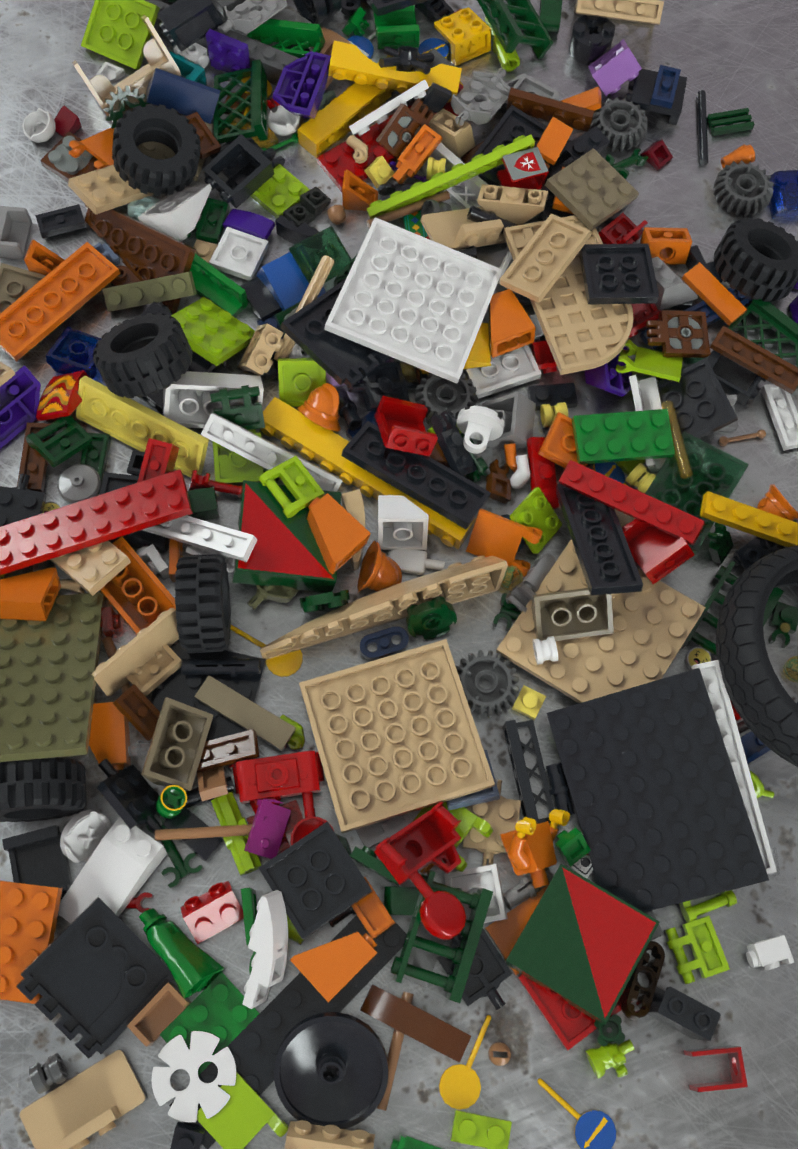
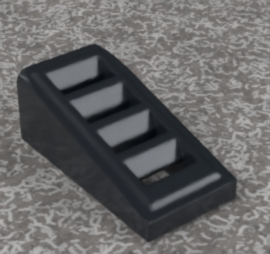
(430, 11)

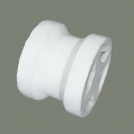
(545, 650)

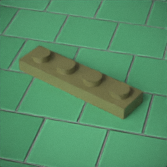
(148, 291)

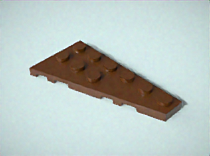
(142, 248)

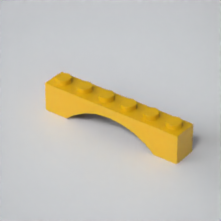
(351, 64)

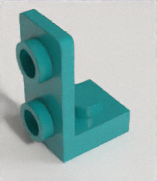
(190, 70)

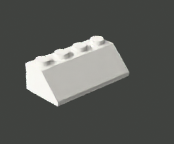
(190, 400)

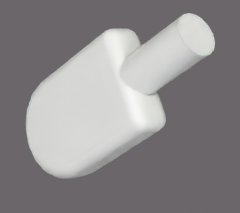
(414, 561)

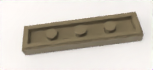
(245, 713)

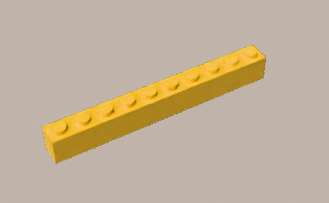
(326, 449)

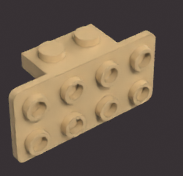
(458, 232)
(144, 660)
(84, 1105)

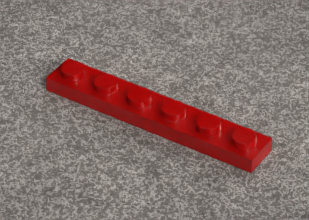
(632, 502)

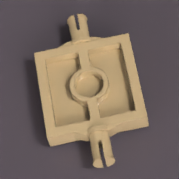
(502, 817)

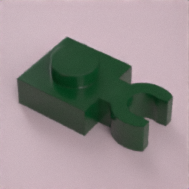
(720, 543)
(783, 614)

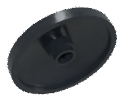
(331, 1070)

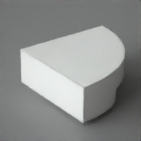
(111, 71)

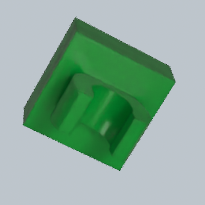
(355, 22)
(572, 846)

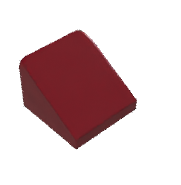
(66, 122)
(658, 154)

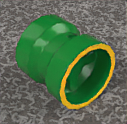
(175, 797)

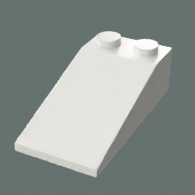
(113, 871)

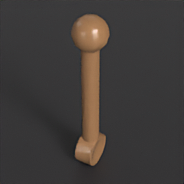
(723, 441)

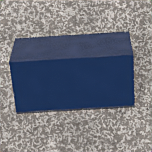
(182, 95)

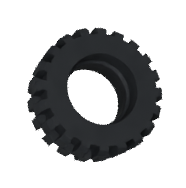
(160, 126)
(758, 259)
(143, 355)
(202, 603)
(41, 789)

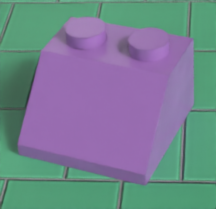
(615, 68)

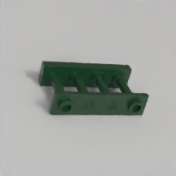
(508, 29)
(724, 575)
(461, 956)

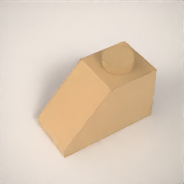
(455, 137)

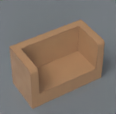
(158, 1014)

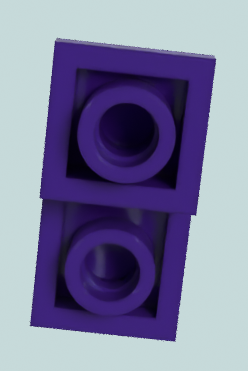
(249, 223)

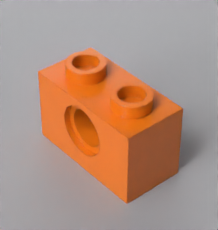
(668, 244)

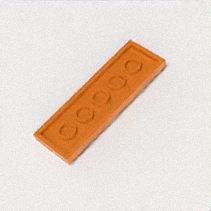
(54, 300)

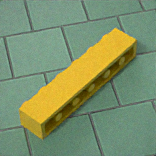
(334, 120)

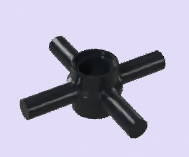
(406, 59)

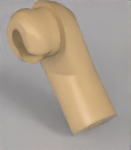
(360, 149)

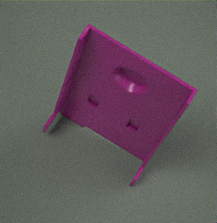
(267, 829)

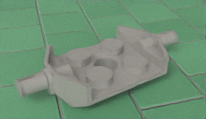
(250, 15)
(483, 88)

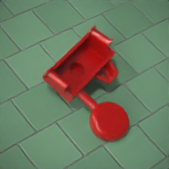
(281, 778)
(412, 849)

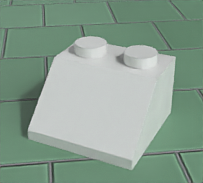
(401, 524)

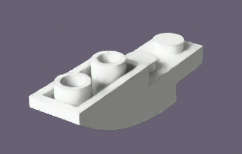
(270, 943)

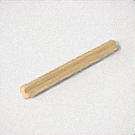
(311, 293)

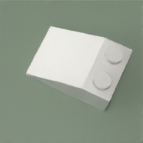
(177, 213)

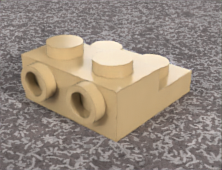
(260, 349)

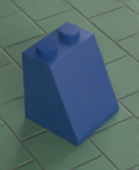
(285, 280)

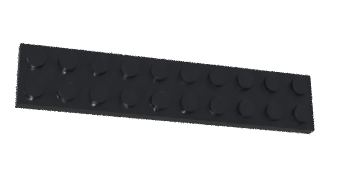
(259, 1042)

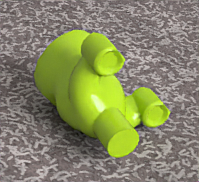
(610, 1056)

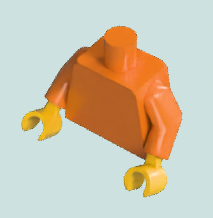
(532, 846)

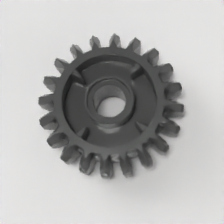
(621, 123)
(743, 188)
(435, 387)
(499, 676)

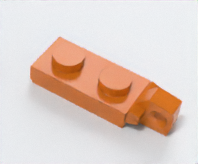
(416, 153)

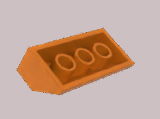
(137, 591)

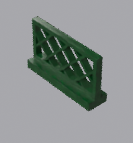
(256, 101)
(774, 320)

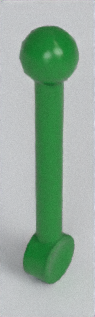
(294, 139)

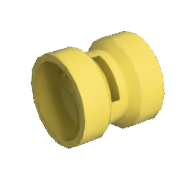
(549, 412)
(635, 476)

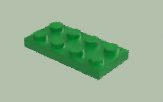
(623, 436)

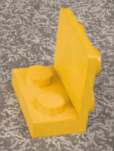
(466, 34)

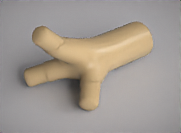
(71, 585)

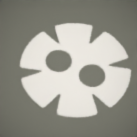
(208, 1095)

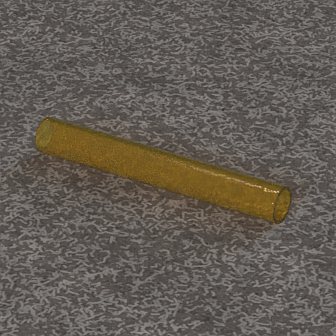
(679, 446)

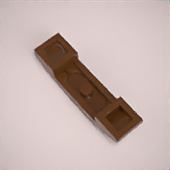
(415, 1023)

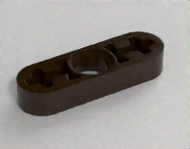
(633, 987)

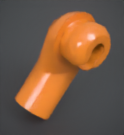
(510, 454)

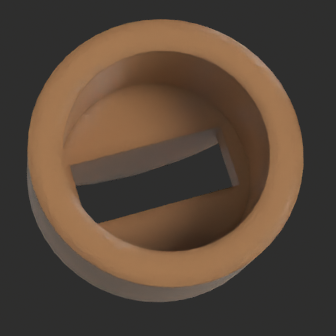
(336, 214)
(499, 1047)

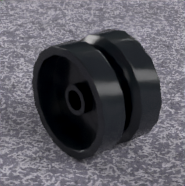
(317, 10)

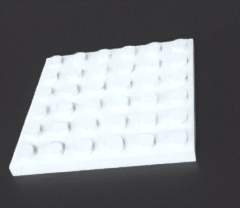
(414, 300)

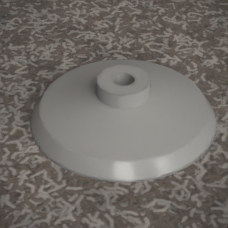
(78, 483)

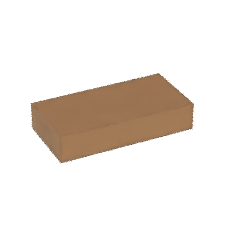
(212, 783)

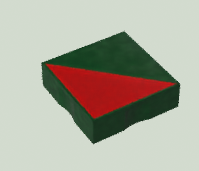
(284, 546)
(582, 943)

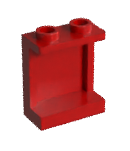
(403, 426)
(655, 550)

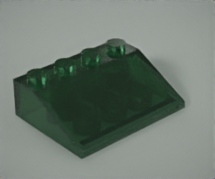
(712, 472)

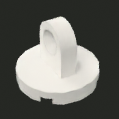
(480, 424)
(82, 834)

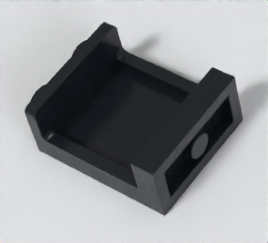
(642, 91)
(39, 859)
(684, 1014)

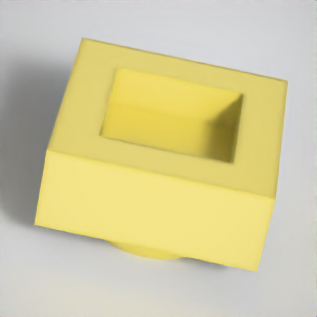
(379, 171)
(528, 702)

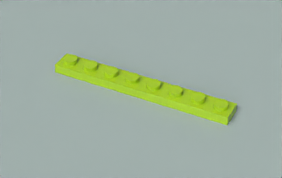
(458, 174)

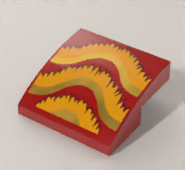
(60, 396)

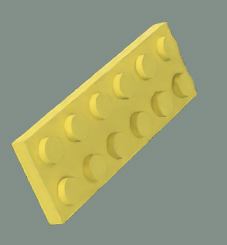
(135, 424)

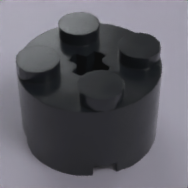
(591, 38)

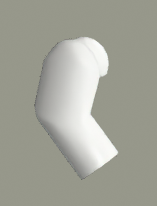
(522, 473)

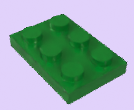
(214, 1011)

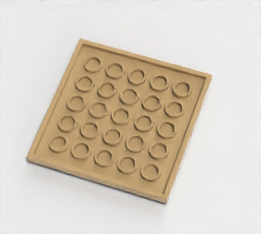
(645, 638)
(395, 735)

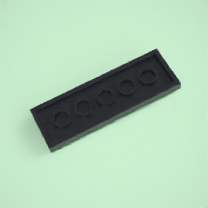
(417, 477)
(599, 544)

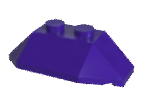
(303, 84)
(608, 378)
(18, 404)

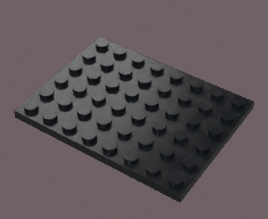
(657, 793)

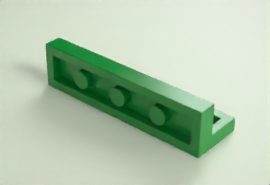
(289, 33)
(218, 287)

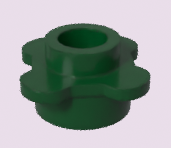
(616, 1034)

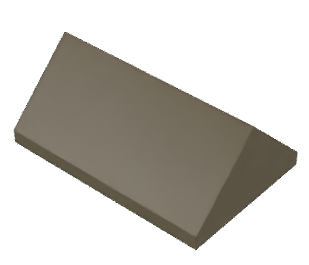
(572, 614)
(177, 745)

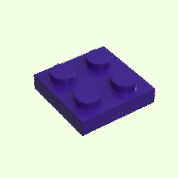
(226, 52)

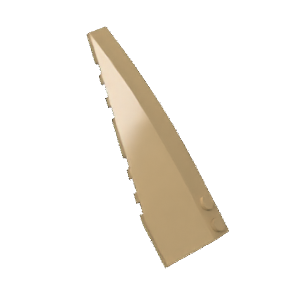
(388, 605)

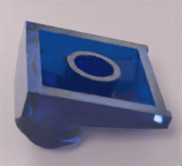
(785, 194)
(73, 353)

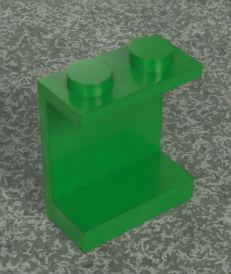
(397, 29)

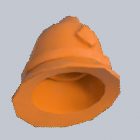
(323, 407)
(776, 504)
(378, 570)

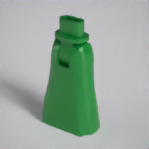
(188, 964)

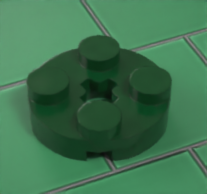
(317, 602)
(436, 609)

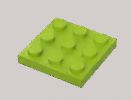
(119, 31)
(213, 331)

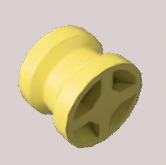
(435, 166)

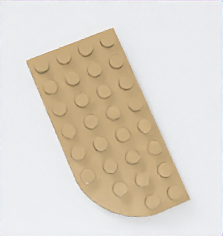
(576, 332)

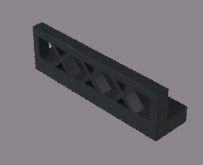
(521, 772)

